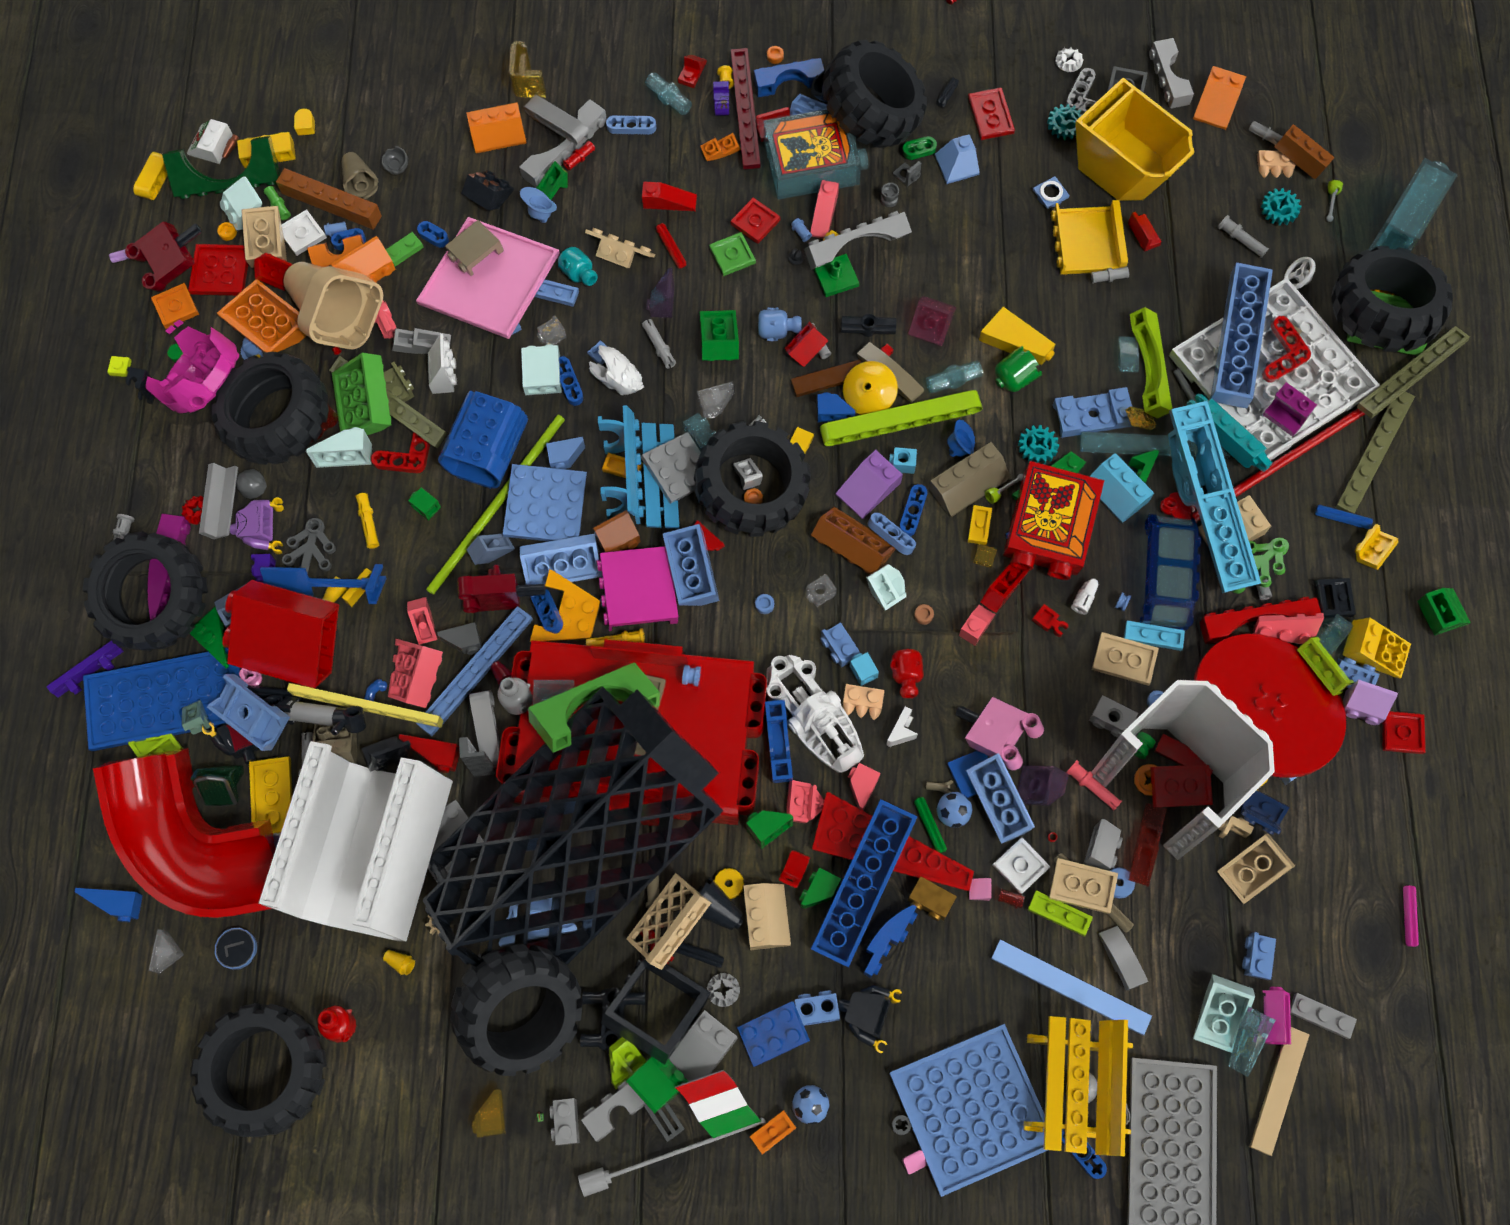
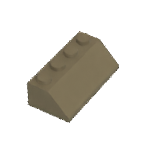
(969, 479)

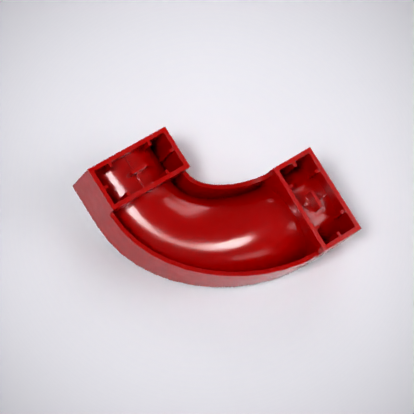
(171, 847)

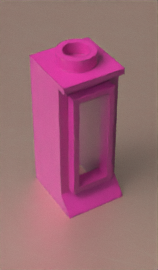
(1278, 1007)

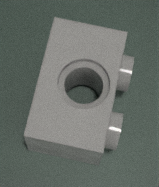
(1106, 707)

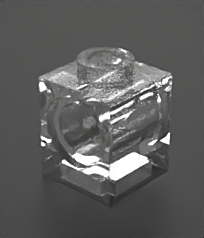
(822, 583)

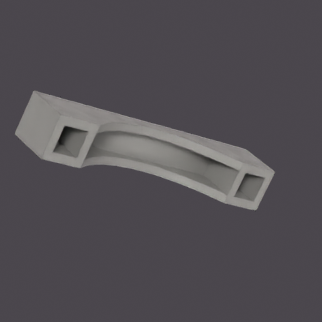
(537, 165)
(890, 229)

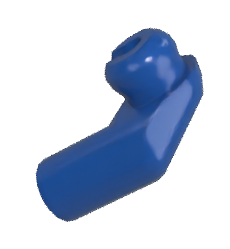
(374, 688)

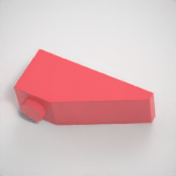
(824, 208)

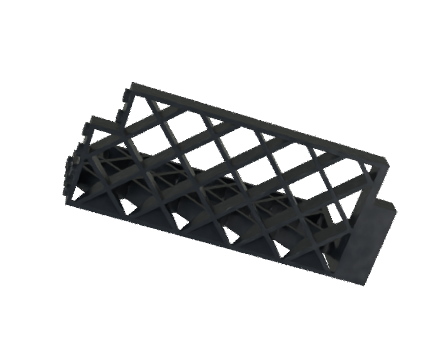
(553, 847)

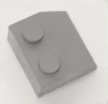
(1103, 846)

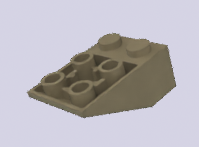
(342, 744)

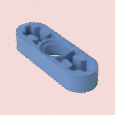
(644, 120)
(904, 538)

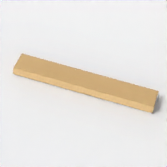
(1279, 1093)

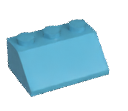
(1122, 489)

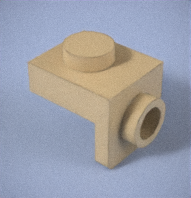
(1236, 825)

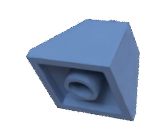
(958, 159)

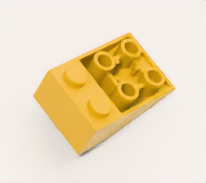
(1377, 646)

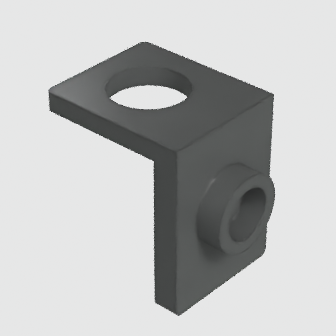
(912, 174)

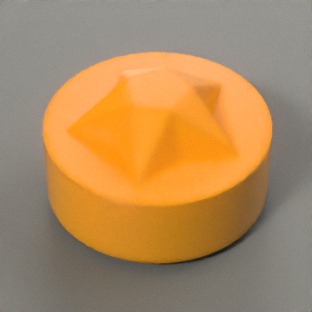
(227, 231)

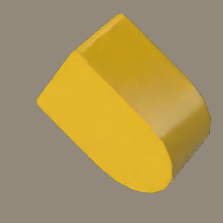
(304, 122)

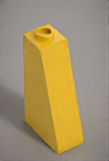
(1010, 332)

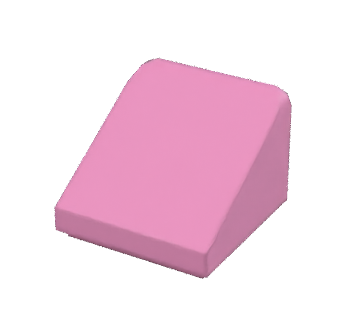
(980, 889)
(914, 1162)

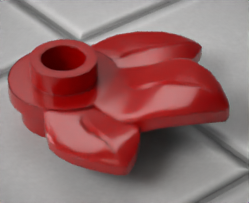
(1174, 506)

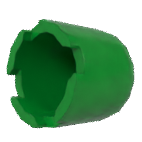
(1016, 370)

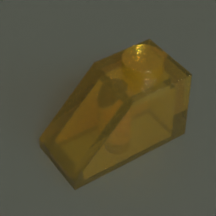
(490, 1117)

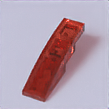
(1147, 844)

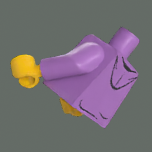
(255, 524)

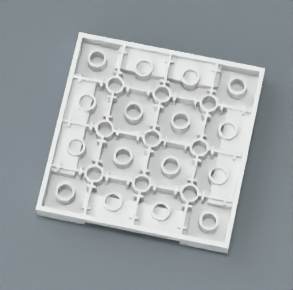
(1329, 378)

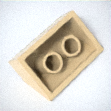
(766, 916)

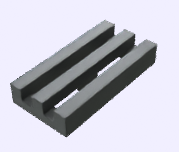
(660, 1127)

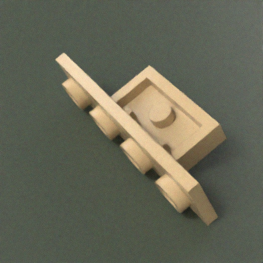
(617, 251)

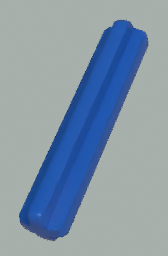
(1343, 516)

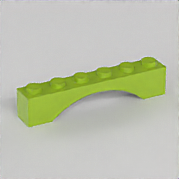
(1147, 332)

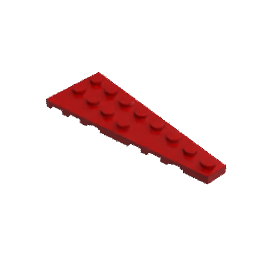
(844, 826)

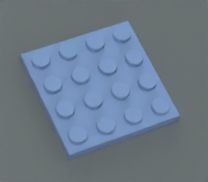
(544, 503)

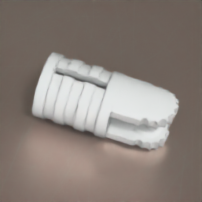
(1085, 597)

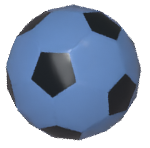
(954, 809)
(810, 1104)

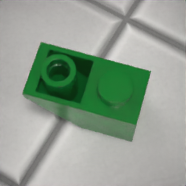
(821, 889)

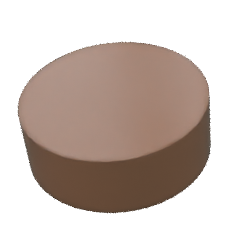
(924, 614)

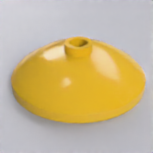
(882, 390)

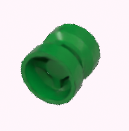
(1148, 743)

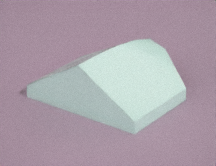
(887, 586)

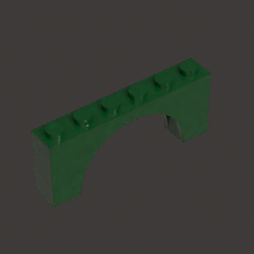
(187, 180)

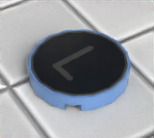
(235, 948)

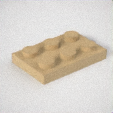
(1125, 658)
(1083, 886)

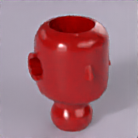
(907, 670)
(336, 1024)

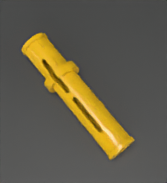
(365, 513)

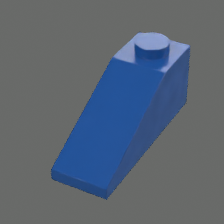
(120, 904)

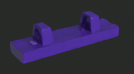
(71, 678)

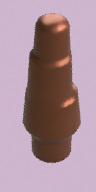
(231, 144)

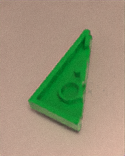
(210, 635)

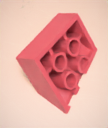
(414, 673)

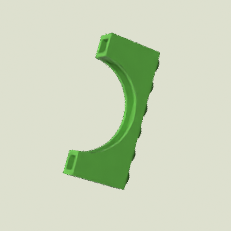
(552, 715)

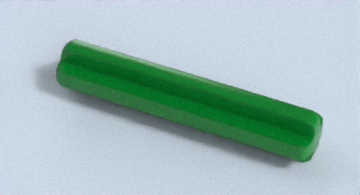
(930, 825)

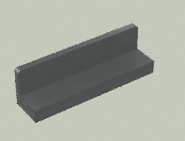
(476, 762)

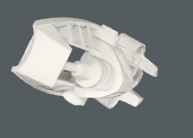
(815, 714)

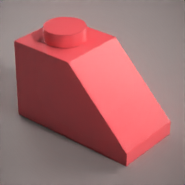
(422, 620)
(976, 624)
(863, 783)

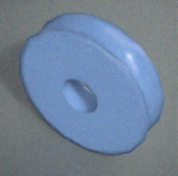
(1127, 887)

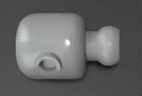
(515, 695)

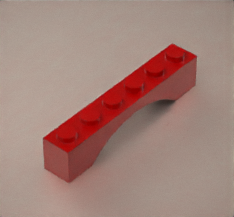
(1220, 626)

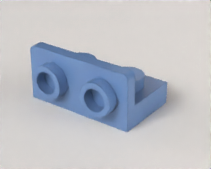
(804, 104)
(840, 644)
(1355, 672)
(1259, 956)

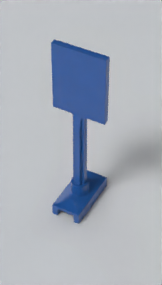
(298, 581)

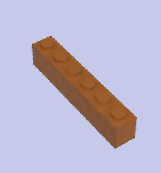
(329, 198)

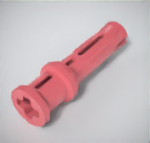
(1085, 779)

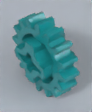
(1063, 121)
(1289, 210)
(1038, 448)

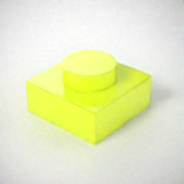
(118, 366)

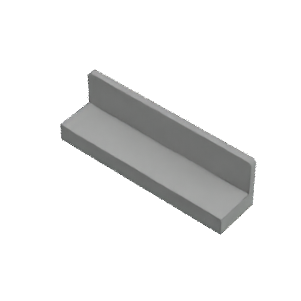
(218, 501)

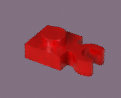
(1047, 619)

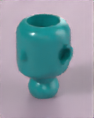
(577, 266)

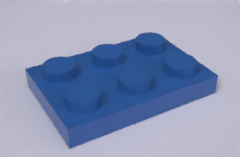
(773, 1034)

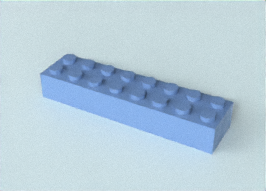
(1241, 335)

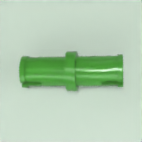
(275, 200)

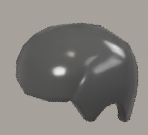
(395, 160)
(251, 483)

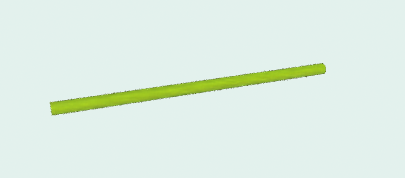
(492, 508)

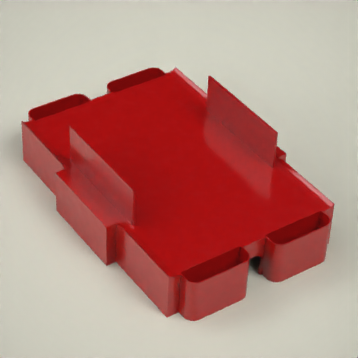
(707, 716)

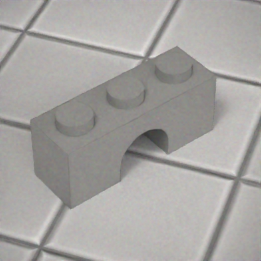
(598, 1119)

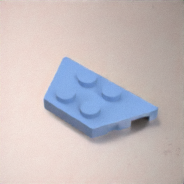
(535, 907)

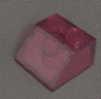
(932, 320)

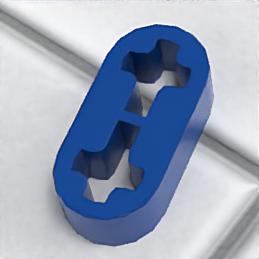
(344, 234)
(431, 236)

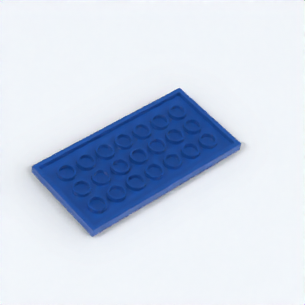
(150, 698)

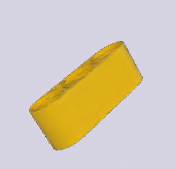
(151, 177)

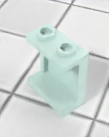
(541, 370)

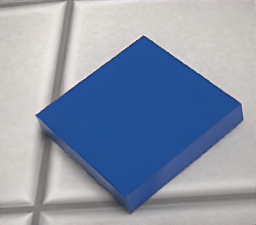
(958, 770)

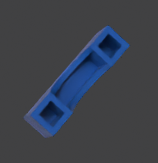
(770, 78)
(778, 741)

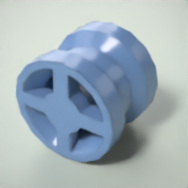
(691, 675)

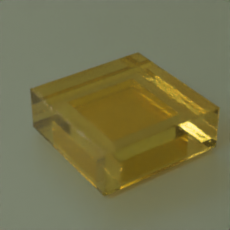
(985, 555)

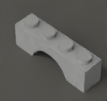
(1176, 90)

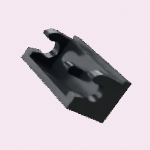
(140, 377)

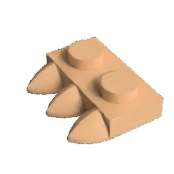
(1275, 162)
(863, 699)

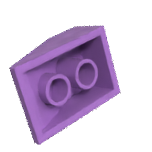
(869, 484)

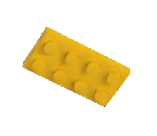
(271, 790)

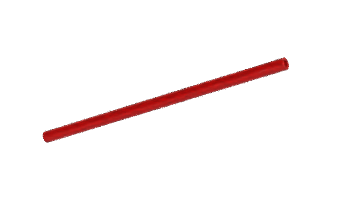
(1293, 454)

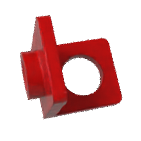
(794, 868)

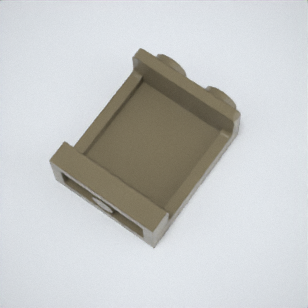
(472, 247)

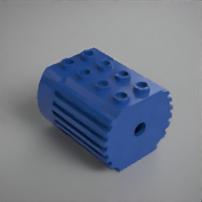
(483, 439)

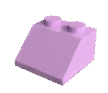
(1368, 702)

